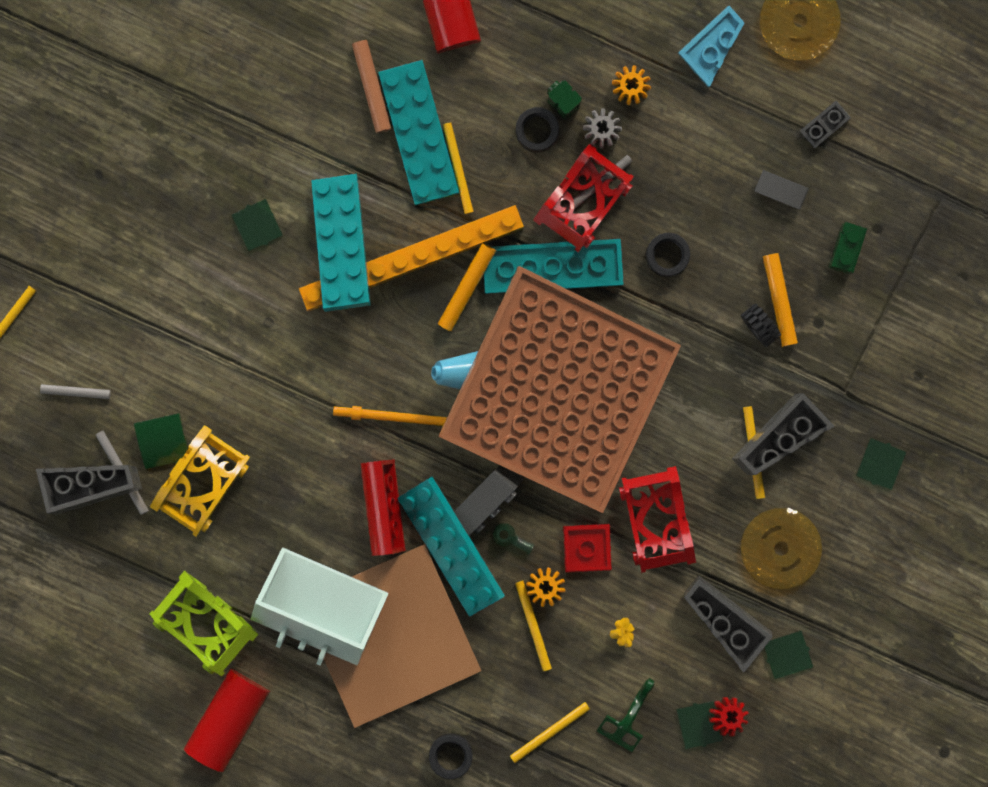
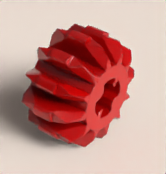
(721, 715)

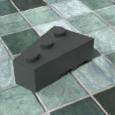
(486, 499)

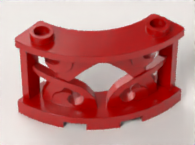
(553, 211)
(672, 491)

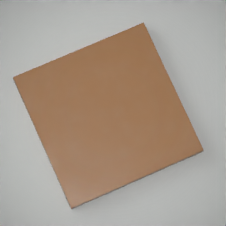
(413, 645)

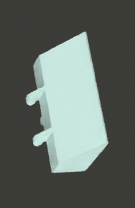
(318, 607)

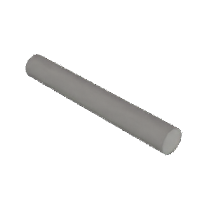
(75, 391)

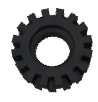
(760, 325)

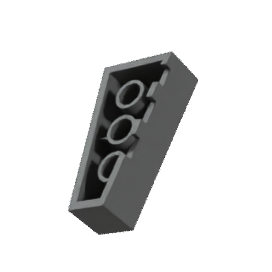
(783, 434)
(81, 486)
(730, 624)

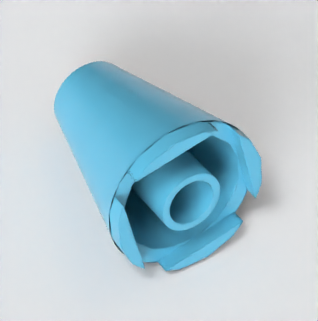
(453, 371)

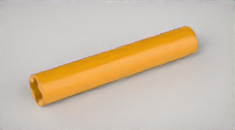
(466, 287)
(780, 299)

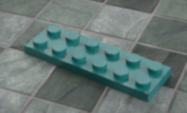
(418, 132)
(340, 242)
(558, 262)
(451, 546)

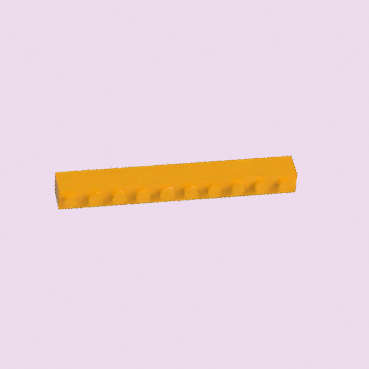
(429, 251)

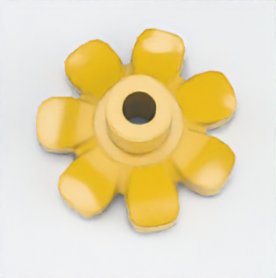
(623, 632)

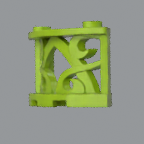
(195, 592)

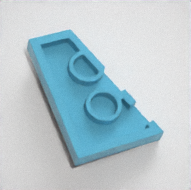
(709, 47)

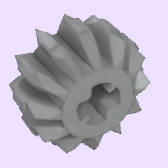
(593, 128)

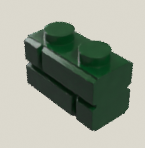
(563, 99)
(847, 248)

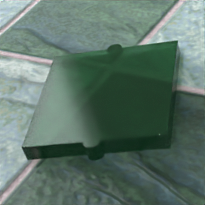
(257, 225)
(881, 463)
(788, 654)
(696, 725)

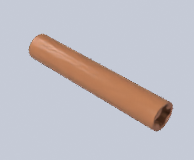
(371, 86)

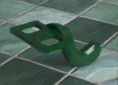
(625, 725)

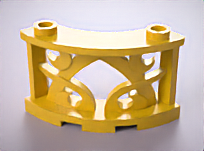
(169, 490)

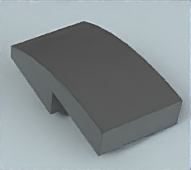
(825, 124)
(781, 189)

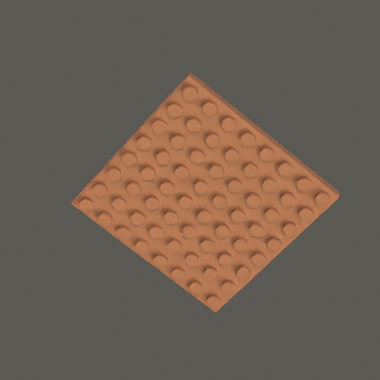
(559, 390)

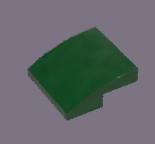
(161, 440)

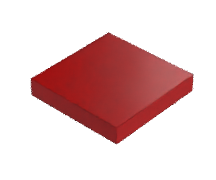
(587, 548)

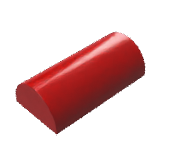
(451, 24)
(383, 507)
(226, 721)

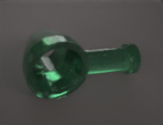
(512, 538)

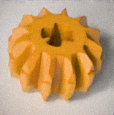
(629, 77)
(553, 593)

